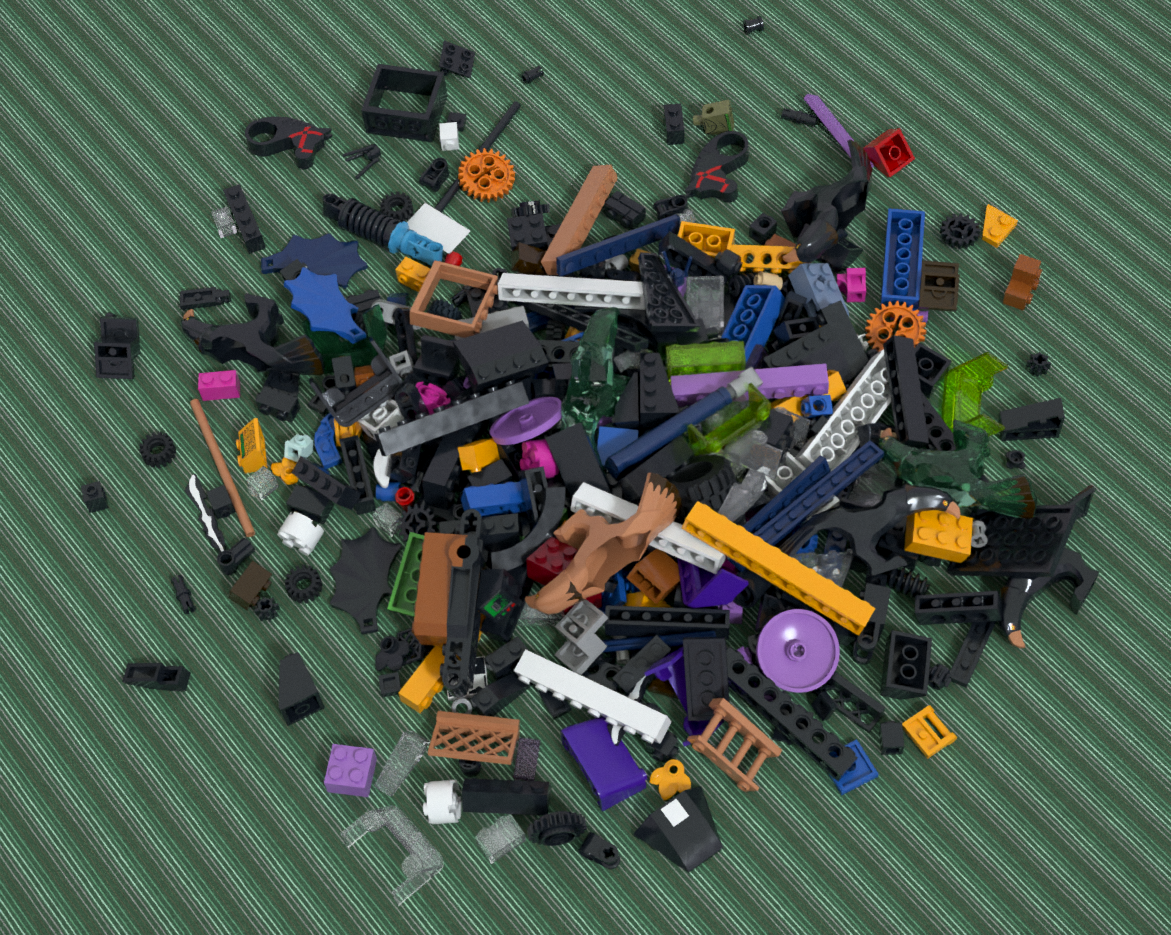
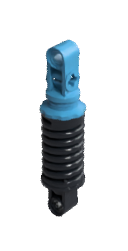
(380, 228)

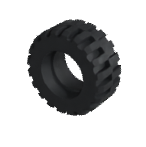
(705, 481)

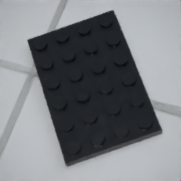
(1019, 544)

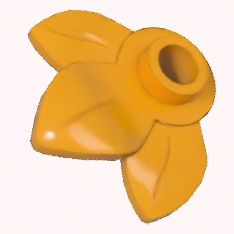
(285, 470)
(669, 782)

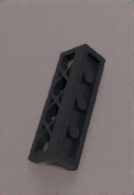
(856, 696)

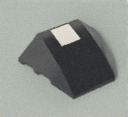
(682, 830)

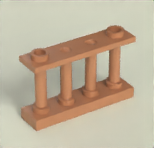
(751, 736)

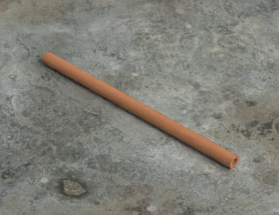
(222, 468)

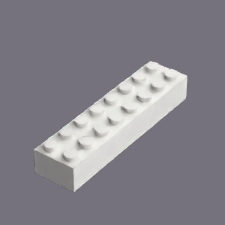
(859, 406)

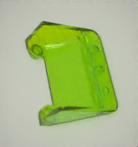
(758, 410)

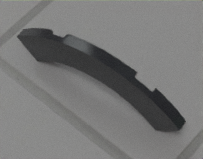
(545, 527)

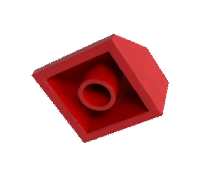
(889, 152)

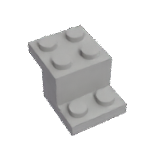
(582, 643)

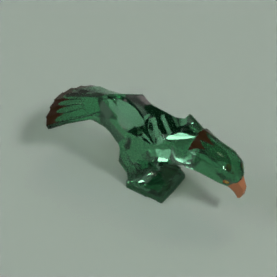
(960, 471)

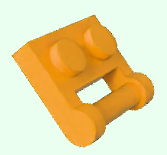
(923, 734)

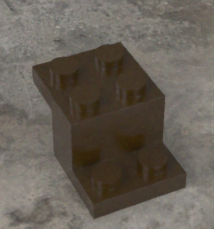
(939, 286)

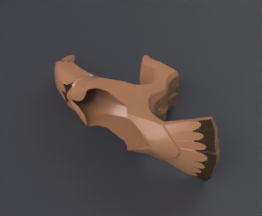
(606, 546)

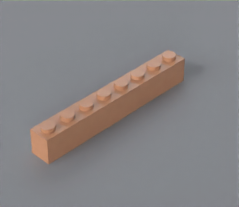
(580, 215)

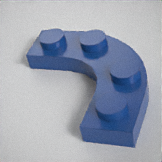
(325, 443)

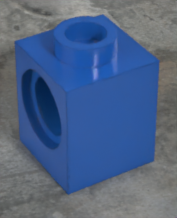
(823, 404)

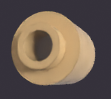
(768, 279)

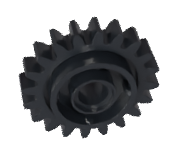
(557, 828)

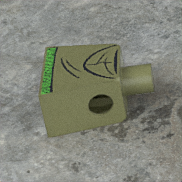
(716, 117)

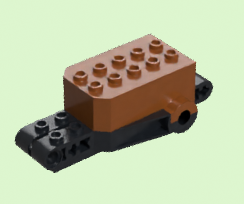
(448, 598)

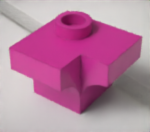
(853, 284)

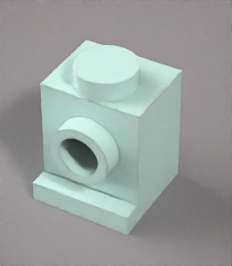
(302, 444)

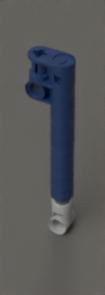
(641, 448)

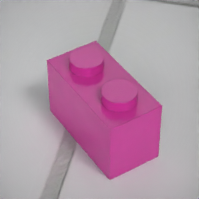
(219, 385)

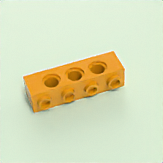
(760, 253)

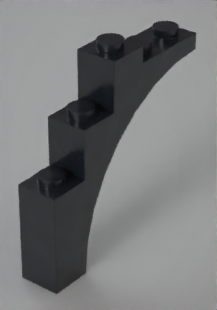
(637, 322)

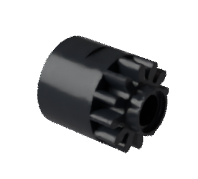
(753, 591)

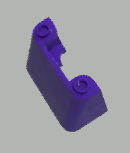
(606, 766)

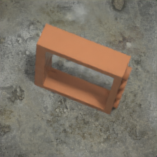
(459, 275)

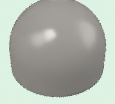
(461, 700)

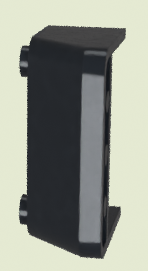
(365, 397)

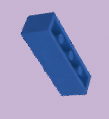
(494, 499)

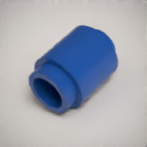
(388, 493)

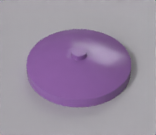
(526, 421)
(797, 650)

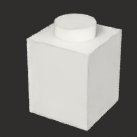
(449, 136)

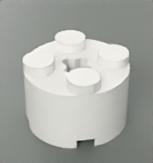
(300, 532)
(442, 802)

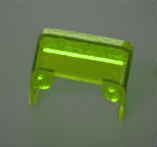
(964, 390)

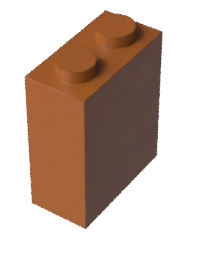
(655, 575)

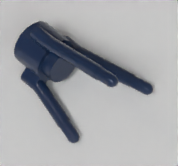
(677, 274)

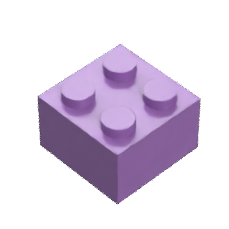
(350, 770)

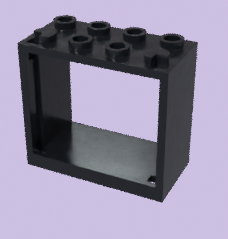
(404, 123)

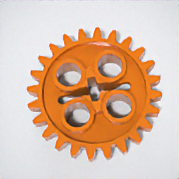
(486, 175)
(879, 326)

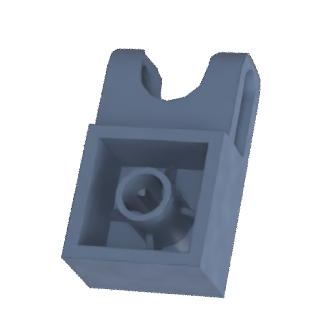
(817, 285)

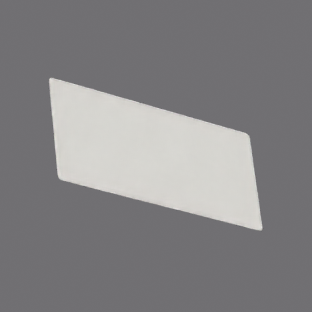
(437, 227)

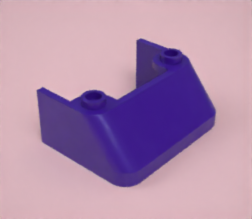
(708, 589)
(673, 669)

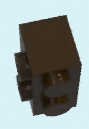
(527, 260)
(250, 585)

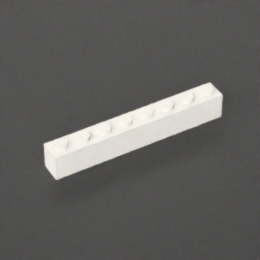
(571, 291)
(670, 540)
(592, 696)

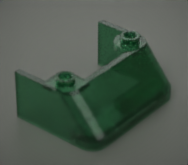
(361, 352)

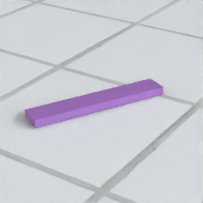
(829, 121)

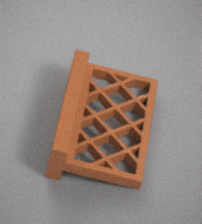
(474, 726)

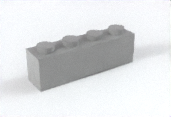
(499, 319)

